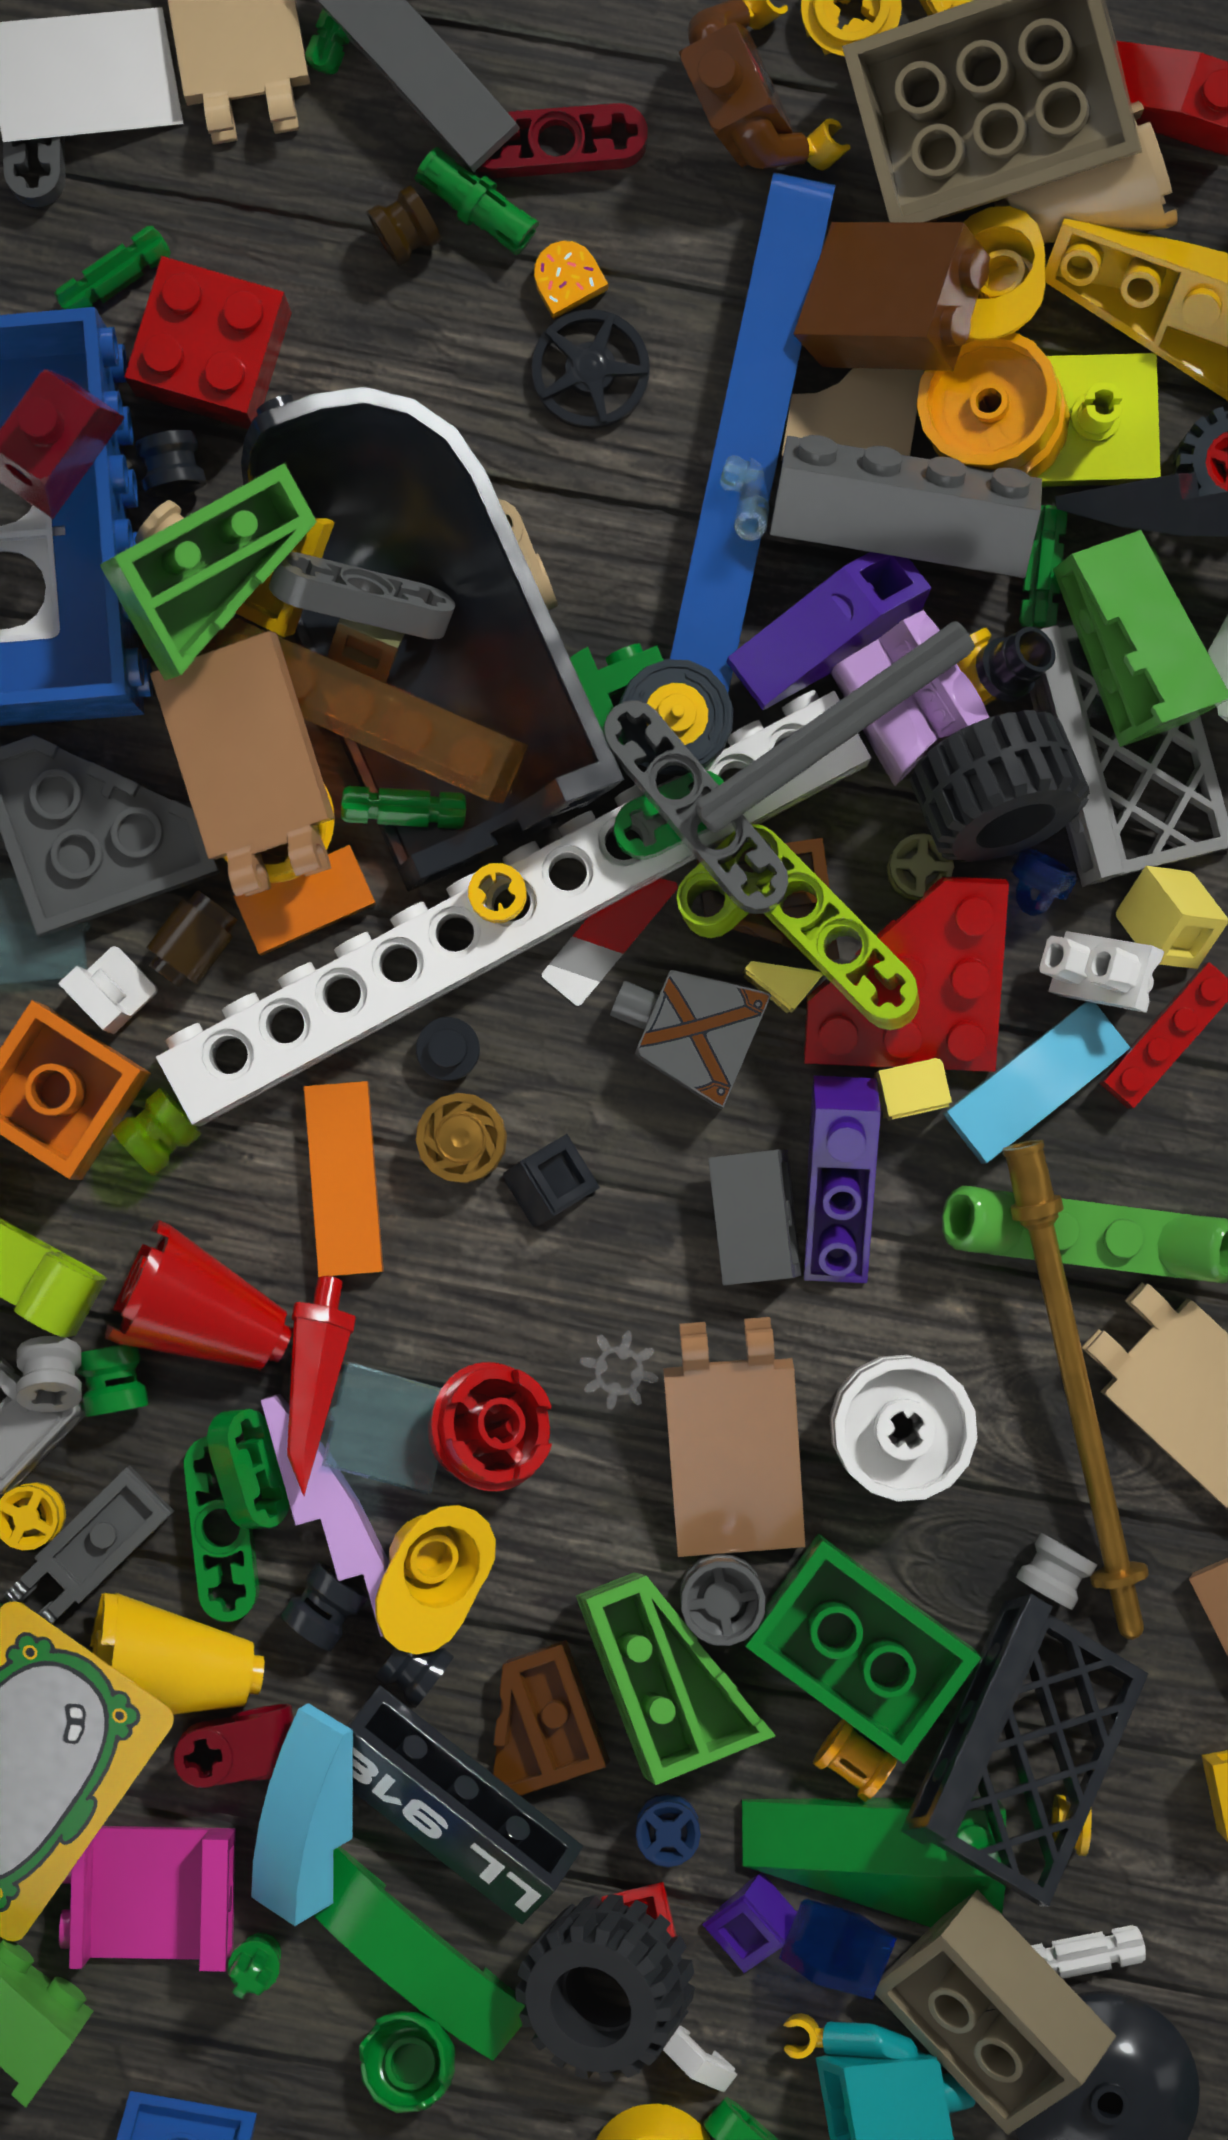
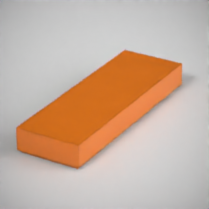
(343, 1179)

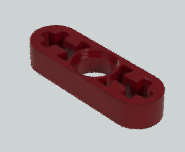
(604, 156)

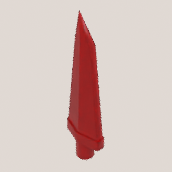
(317, 1357)

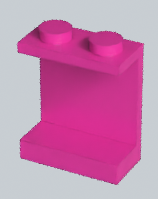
(152, 1896)

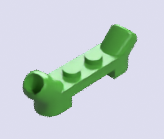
(1094, 1235)

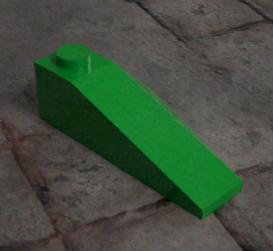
(863, 1856)

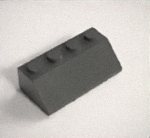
(907, 505)

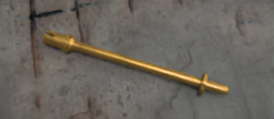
(1037, 1211)

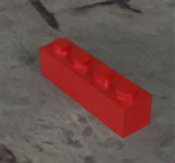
(1167, 1036)

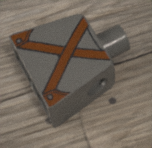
(694, 1030)

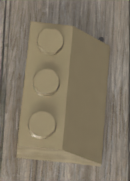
(1009, 2058)

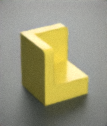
(1173, 914)

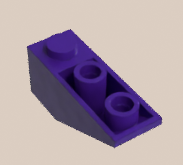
(829, 626)
(841, 1178)

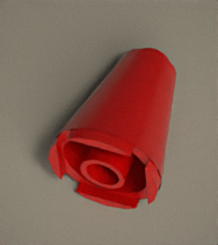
(196, 1307)

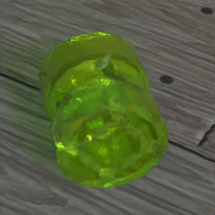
(156, 1132)

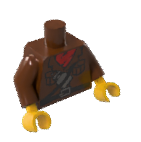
(741, 95)

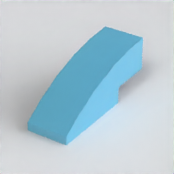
(1036, 1081)
(304, 1817)

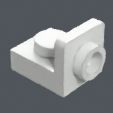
(110, 989)

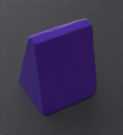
(752, 1922)

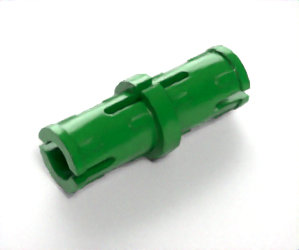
(476, 200)

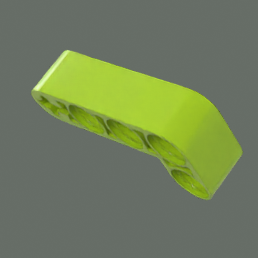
(811, 933)
(45, 1282)

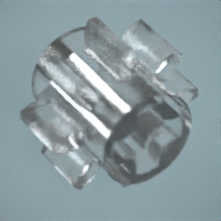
(615, 1387)

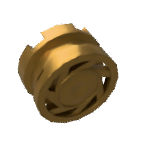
(461, 1138)

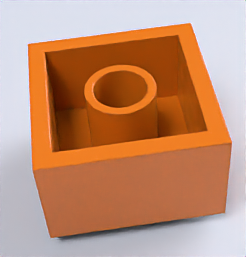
(62, 1090)

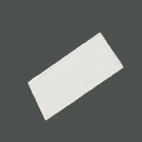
(86, 75)

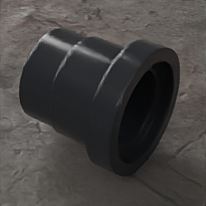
(1014, 663)

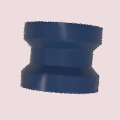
(668, 1847)

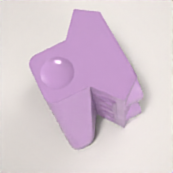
(925, 717)

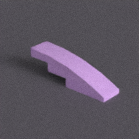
(329, 1497)

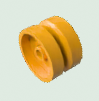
(990, 375)

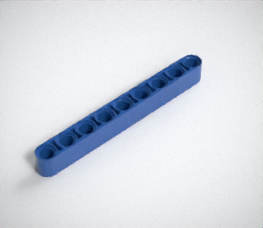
(752, 418)

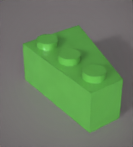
(204, 567)
(1137, 639)
(664, 1682)
(36, 2020)

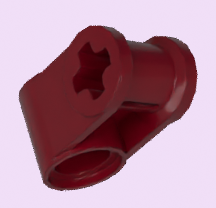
(247, 1746)

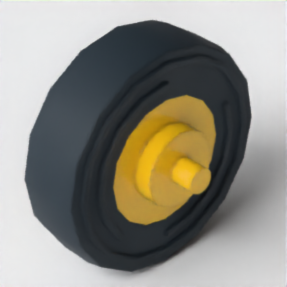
(689, 702)

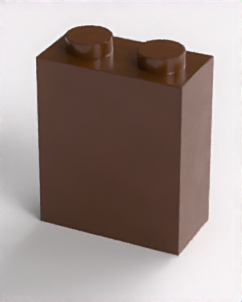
(893, 295)

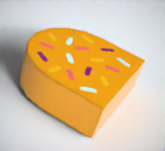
(567, 277)

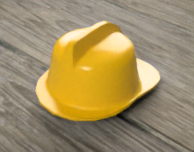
(1015, 271)
(433, 1577)

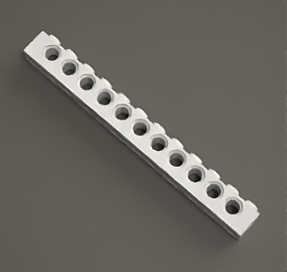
(191, 1055)

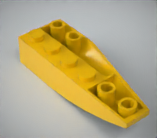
(1152, 290)

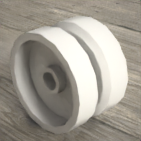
(940, 1434)

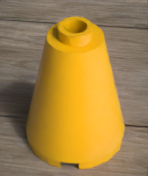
(175, 1657)

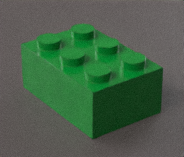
(862, 1648)

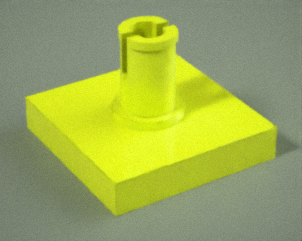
(1110, 420)

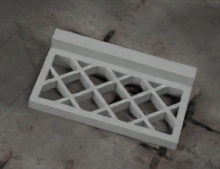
(1095, 831)

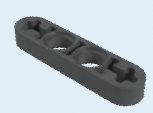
(681, 812)

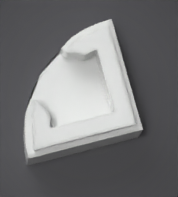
(698, 2065)

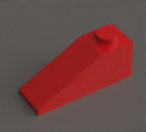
(1180, 93)

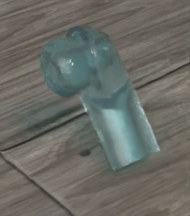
(752, 504)

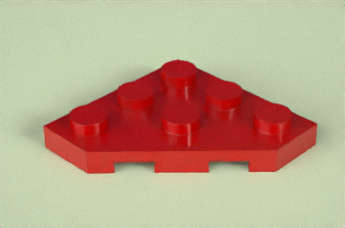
(957, 956)

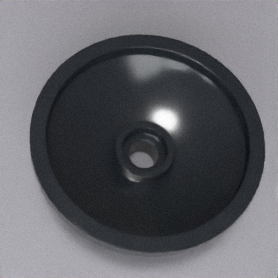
(1143, 2065)

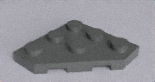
(90, 836)

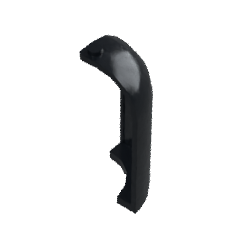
(425, 511)

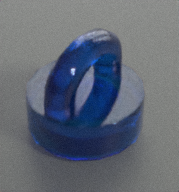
(1045, 875)

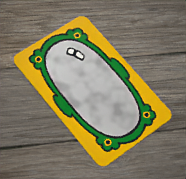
(67, 1756)

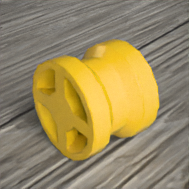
(22, 1525)

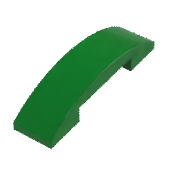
(418, 1961)

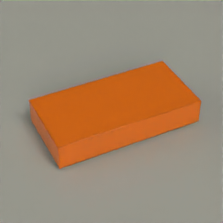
(306, 903)

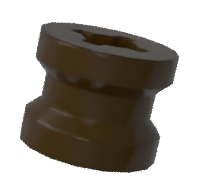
(404, 225)

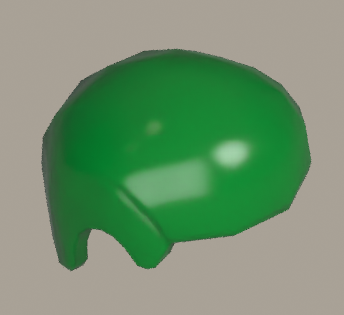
(407, 2061)

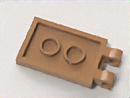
(247, 760)
(734, 1447)

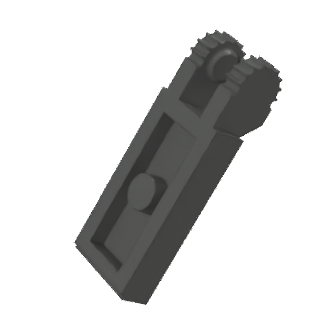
(95, 1542)

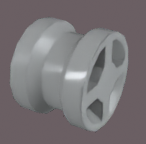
(48, 1374)
(1056, 1571)

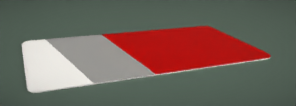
(604, 940)

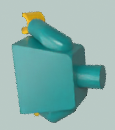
(879, 2083)

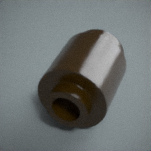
(191, 940)

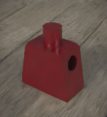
(53, 440)

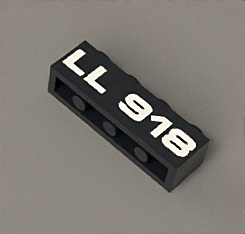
(457, 1807)

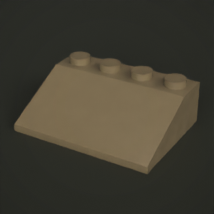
(990, 102)

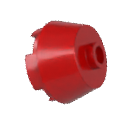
(490, 1426)

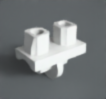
(1101, 969)

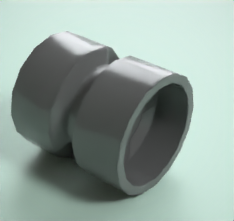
(722, 1599)

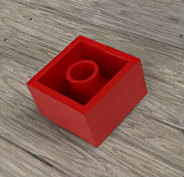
(208, 342)

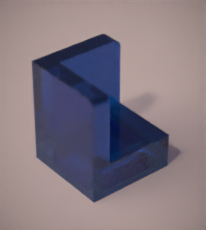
(837, 1948)

